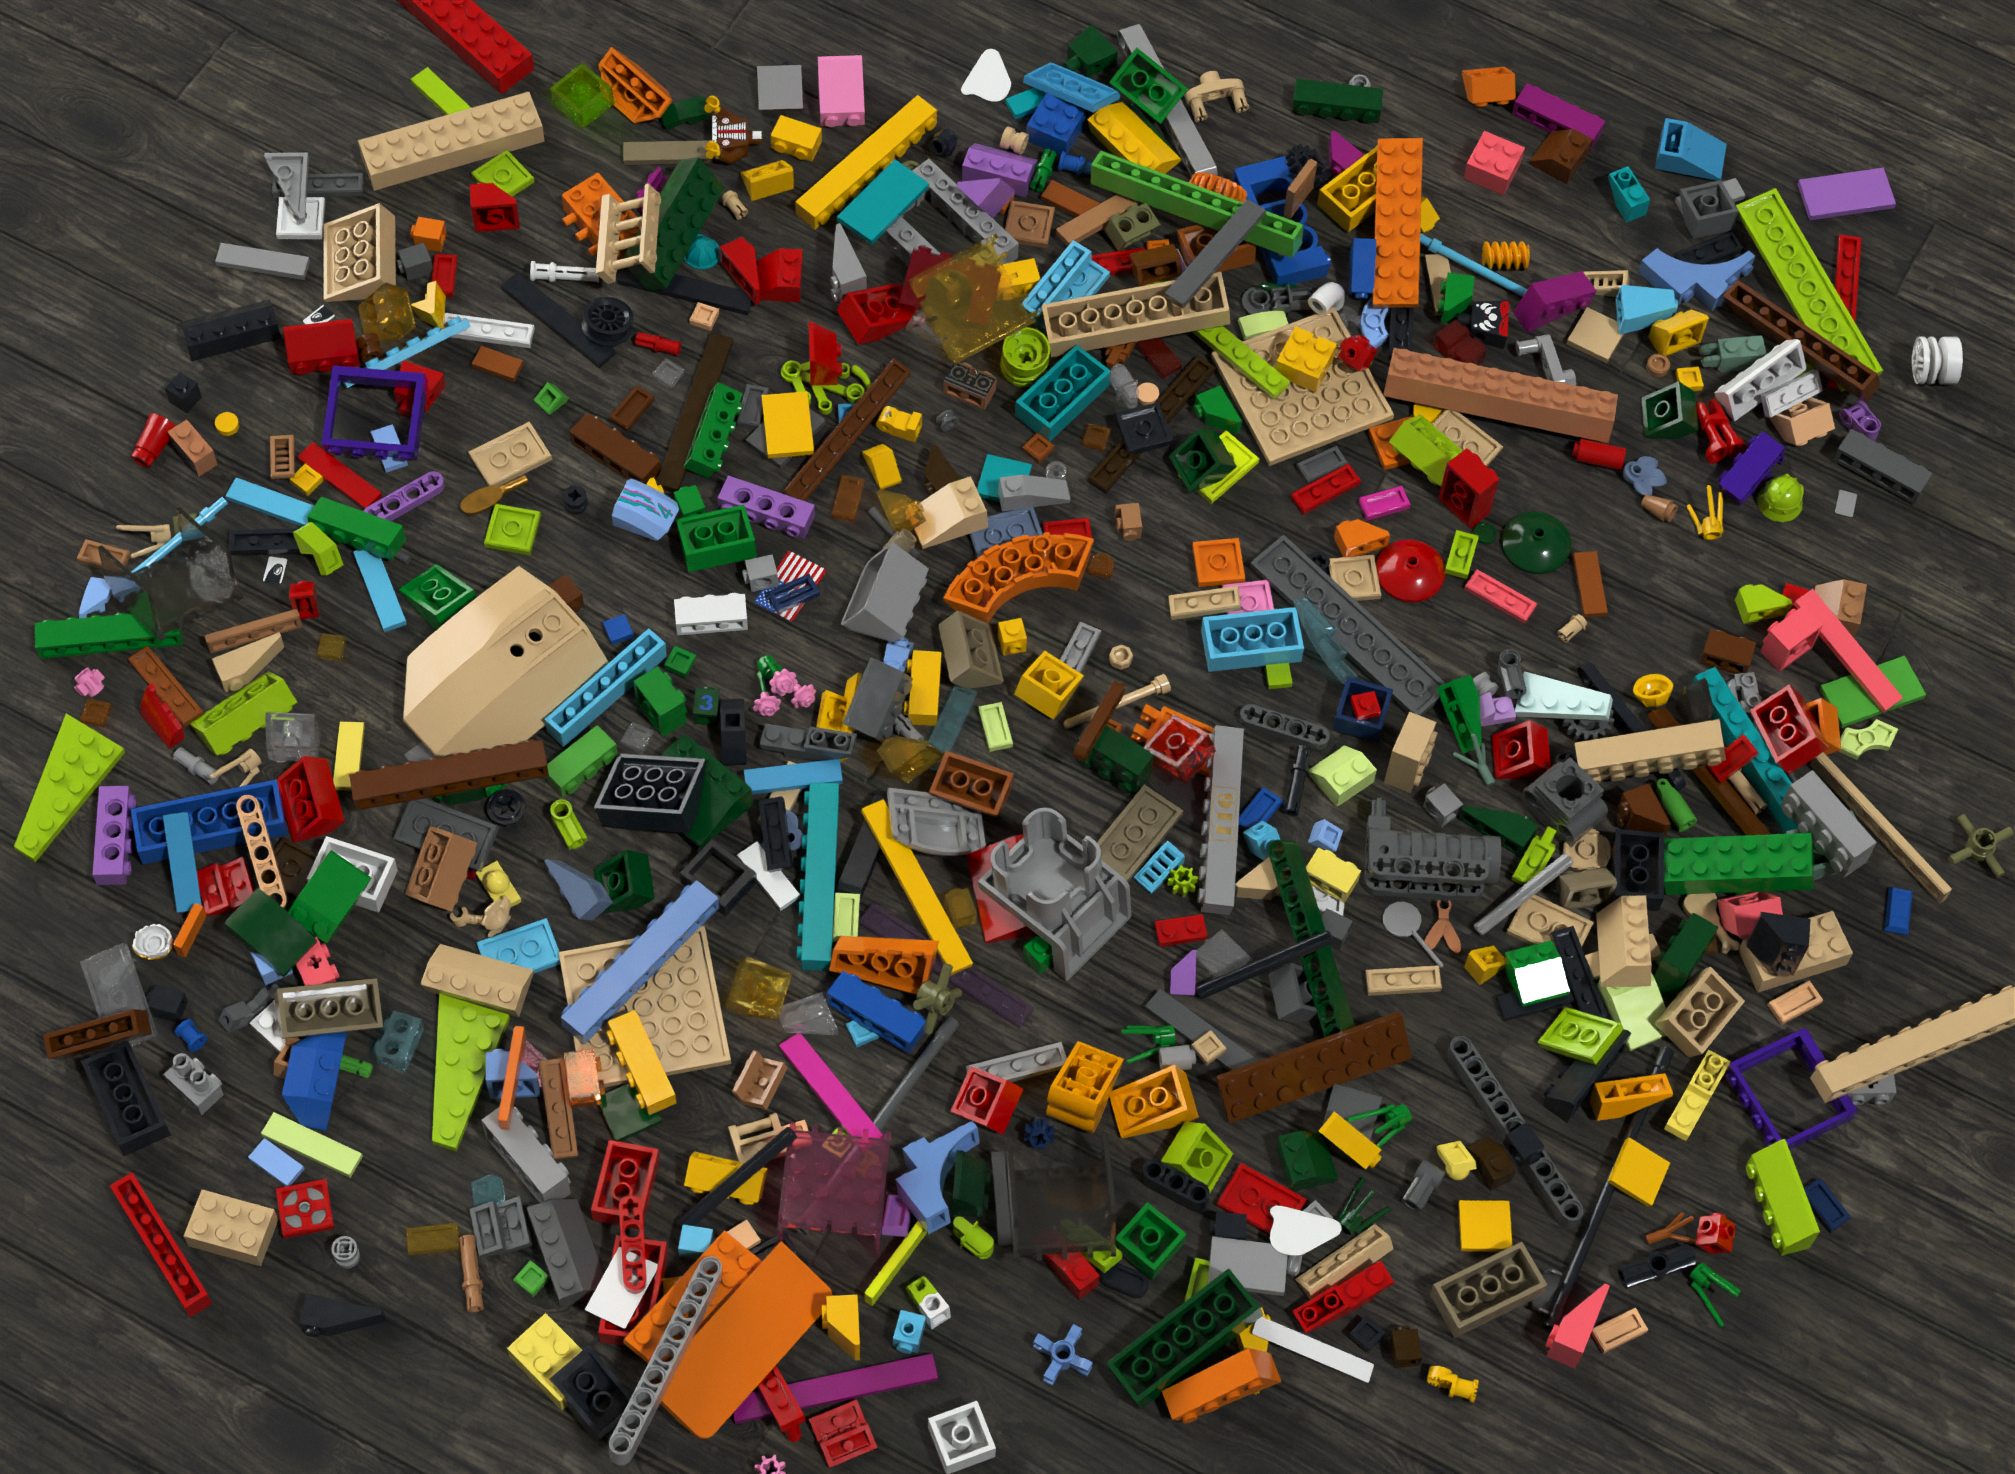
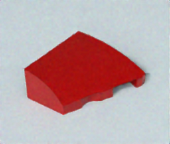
(160, 718)

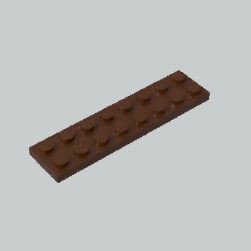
(1314, 1067)

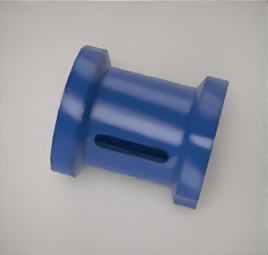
(191, 1035)

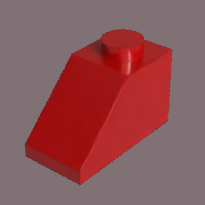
(305, 599)

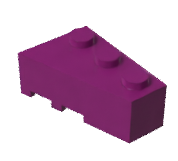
(1553, 299)

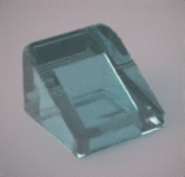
(488, 1189)

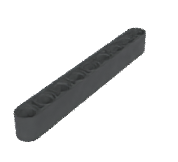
(1513, 1119)

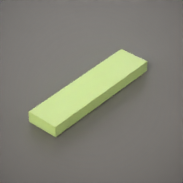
(311, 1145)

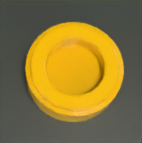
(227, 424)

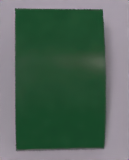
(270, 932)

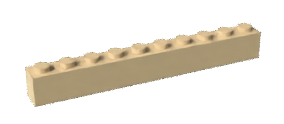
(1915, 1045)

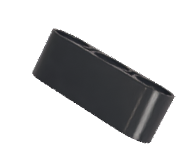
(1169, 1174)

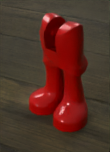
(1718, 448)

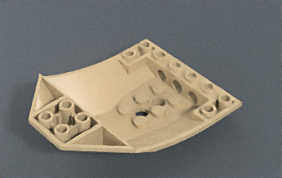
(471, 690)

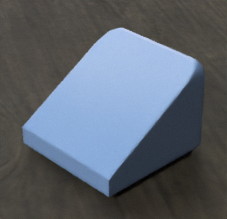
(1325, 835)

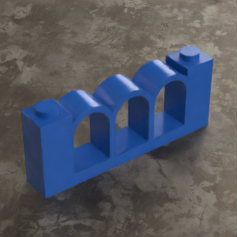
(1305, 264)

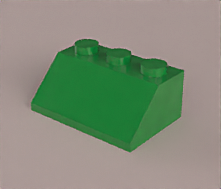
(716, 538)

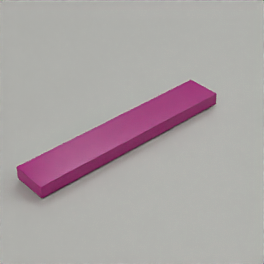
(828, 1087)

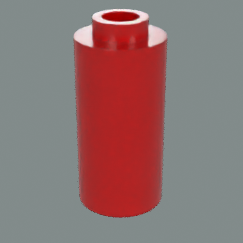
(1599, 454)

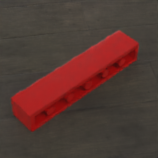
(161, 1245)

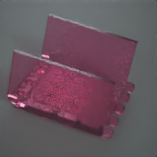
(835, 1183)

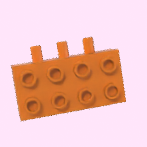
(584, 209)

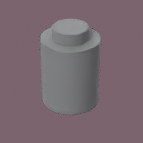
(1180, 1056)

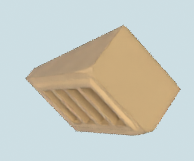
(1606, 276)

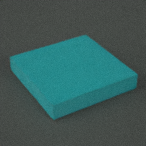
(994, 469)

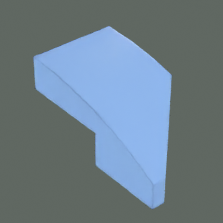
(95, 597)

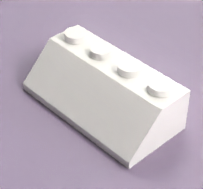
(1764, 375)

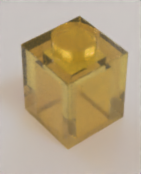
(960, 908)

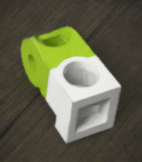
(929, 1302)

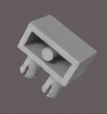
(193, 1083)

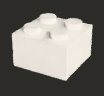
(961, 1437)

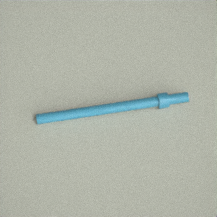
(1436, 246)
(205, 516)

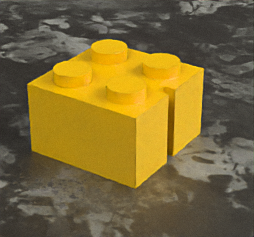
(1306, 359)

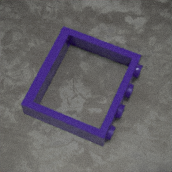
(381, 378)
(1812, 1056)

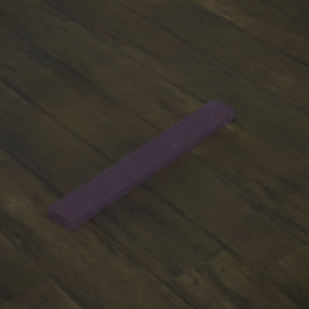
(969, 980)

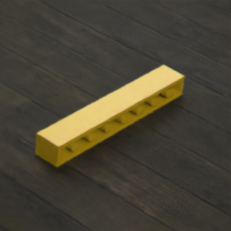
(866, 162)

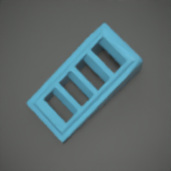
(1169, 850)

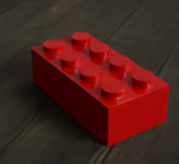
(655, 1252)

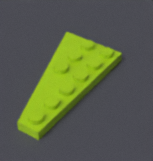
(71, 775)
(462, 1043)

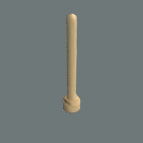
(1158, 685)

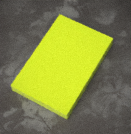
(1244, 460)

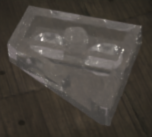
(808, 1016)

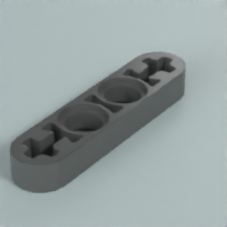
(1286, 723)
(1000, 1198)

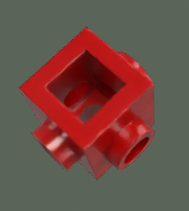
(1357, 352)
(1715, 1234)

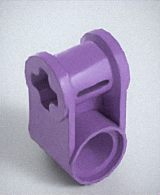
(1861, 420)

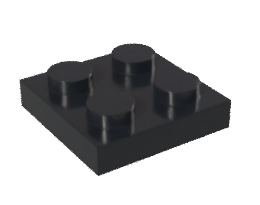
(1144, 428)

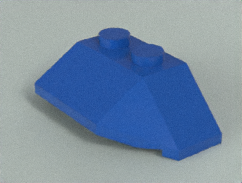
(313, 1078)

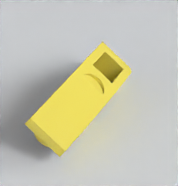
(1697, 1095)

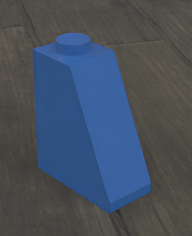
(1362, 267)

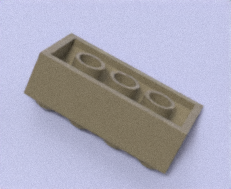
(328, 1008)

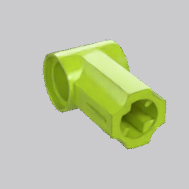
(568, 825)

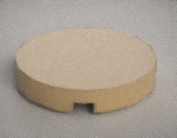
(1589, 851)

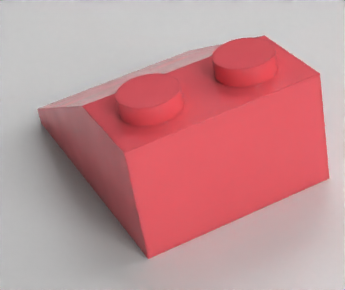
(1570, 1338)

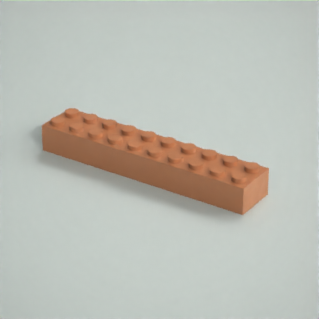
(1501, 395)

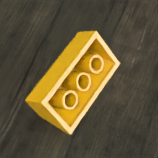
(1131, 138)

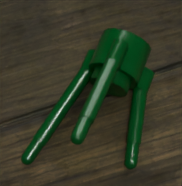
(1351, 1220)

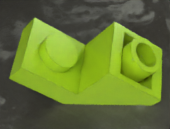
(314, 541)

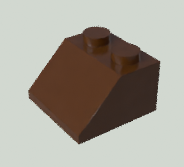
(1562, 154)
(1641, 811)

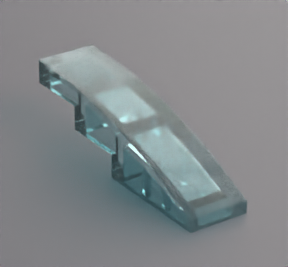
(1320, 634)

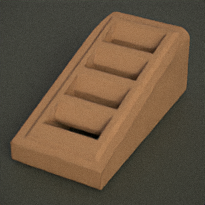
(282, 441)

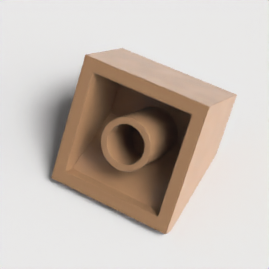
(1845, 600)

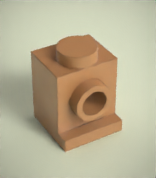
(1128, 521)

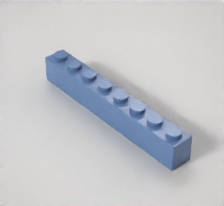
(639, 962)

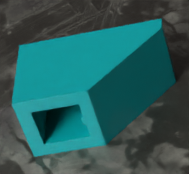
(1628, 194)

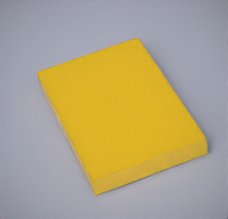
(787, 424)

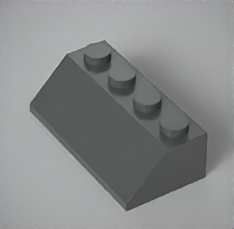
(566, 1249)

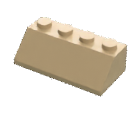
(1624, 943)
(477, 979)

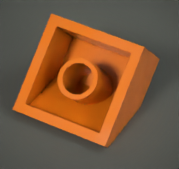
(1489, 85)
(1827, 721)

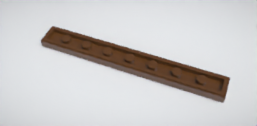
(848, 431)
(1721, 791)

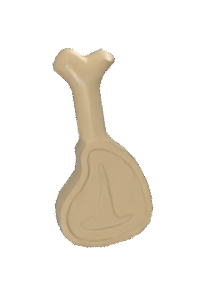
(1705, 906)

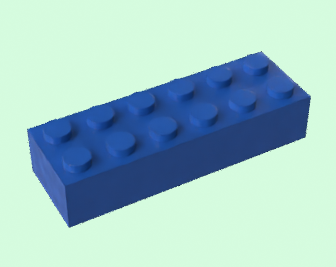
(211, 818)

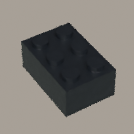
(1638, 865)

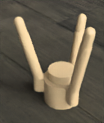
(159, 534)
(246, 762)

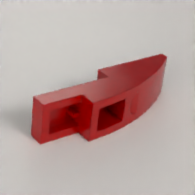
(1343, 1298)

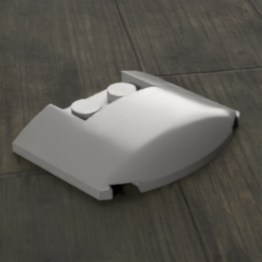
(934, 824)

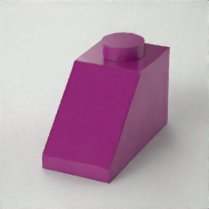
(1341, 154)

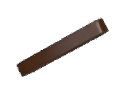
(1099, 721)

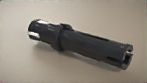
(1299, 771)

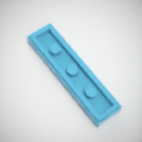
(269, 502)
(380, 590)

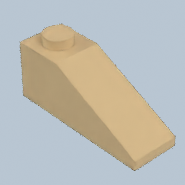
(243, 664)

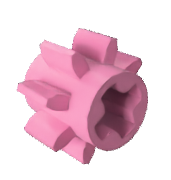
(89, 682)
(770, 1463)

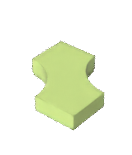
(1876, 736)

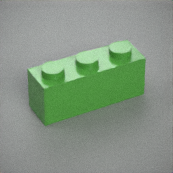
(581, 761)

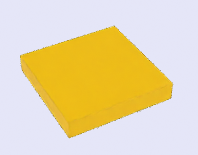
(1638, 1172)
(1484, 1225)

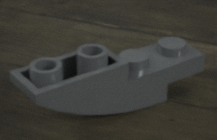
(808, 744)

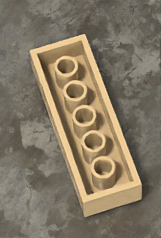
(1652, 751)

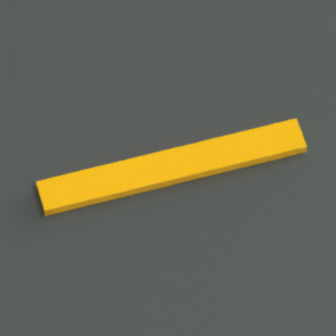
(917, 889)

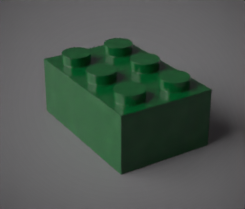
(1120, 761)

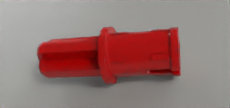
(658, 343)

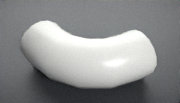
(1327, 297)

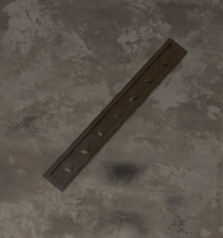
(706, 378)
(1171, 403)

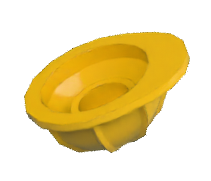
(1653, 690)

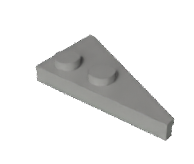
(292, 177)

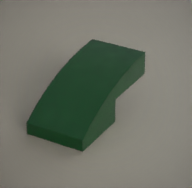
(683, 111)

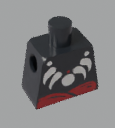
(1487, 322)

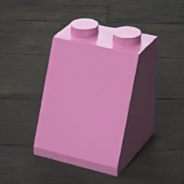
(841, 91)

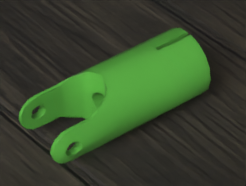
(1675, 806)

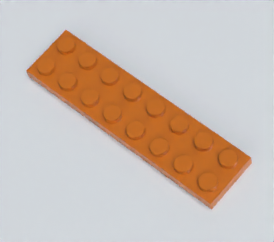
(1398, 222)

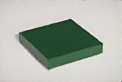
(624, 1113)

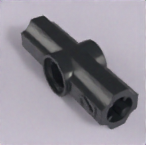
(1643, 1271)

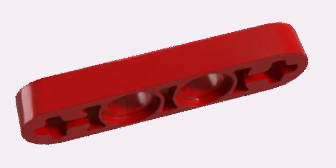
(632, 1244)

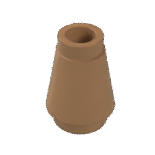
(1659, 507)

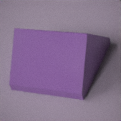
(988, 193)

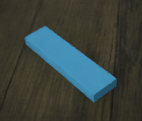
(793, 776)
(182, 861)

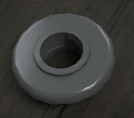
(1253, 307)

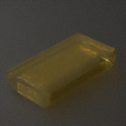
(433, 1238)

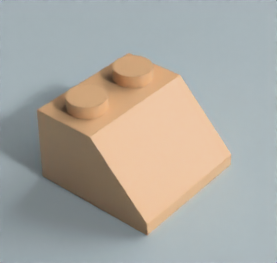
(1804, 421)

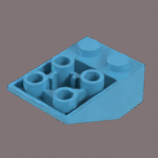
(1690, 151)

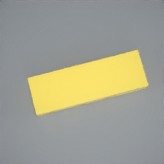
(348, 753)

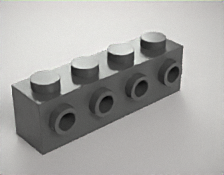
(1883, 466)

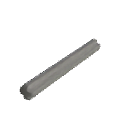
(1523, 894)

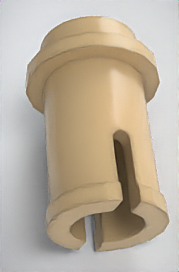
(734, 204)
(1572, 628)

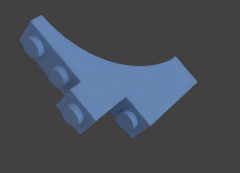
(1687, 280)
(929, 1167)

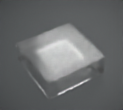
(668, 373)
(637, 737)

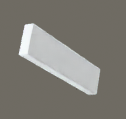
(494, 331)

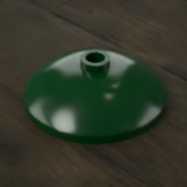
(1533, 552)

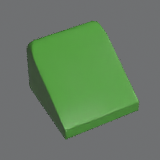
(550, 398)

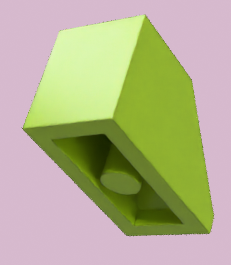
(1761, 603)

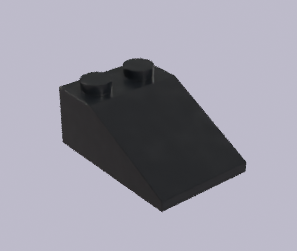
(592, 1392)

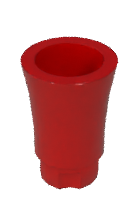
(152, 440)

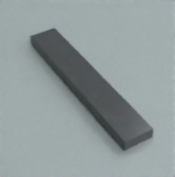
(1215, 253)
(1193, 1027)

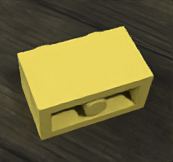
(1332, 874)

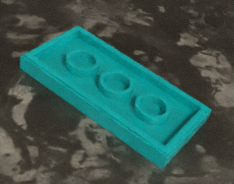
(883, 201)

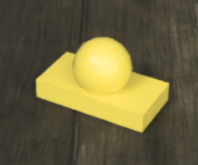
(498, 884)
(1457, 1160)

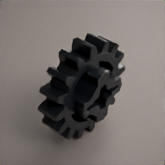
(1298, 158)

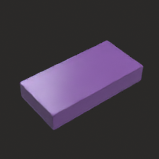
(896, 1217)

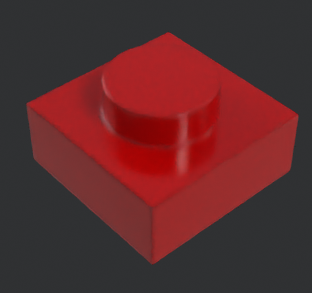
(1365, 705)

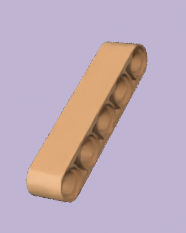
(262, 840)

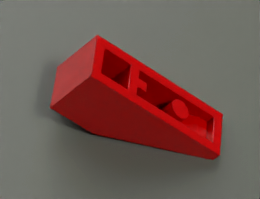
(740, 262)
(1074, 1272)

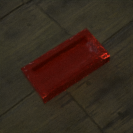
(1159, 356)

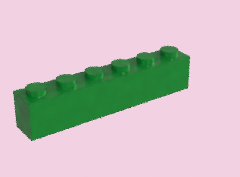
(97, 636)

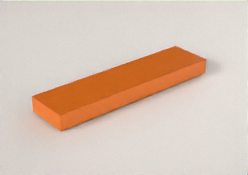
(511, 1078)

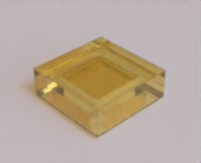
(331, 647)

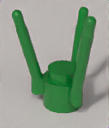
(1162, 1035)
(1395, 1118)
(1704, 1277)

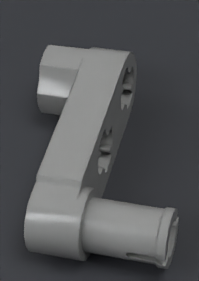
(1545, 348)

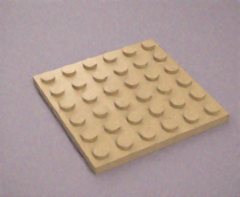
(1299, 417)
(674, 1006)

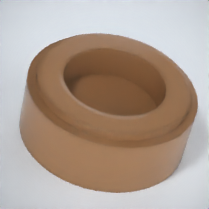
(1658, 365)

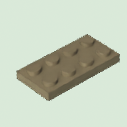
(1138, 832)

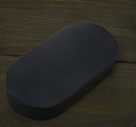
(1125, 1281)

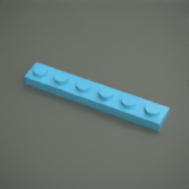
(417, 345)

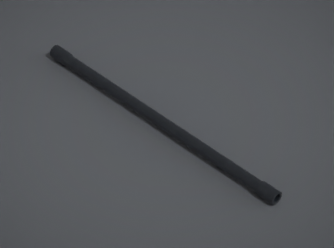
(1556, 1309)

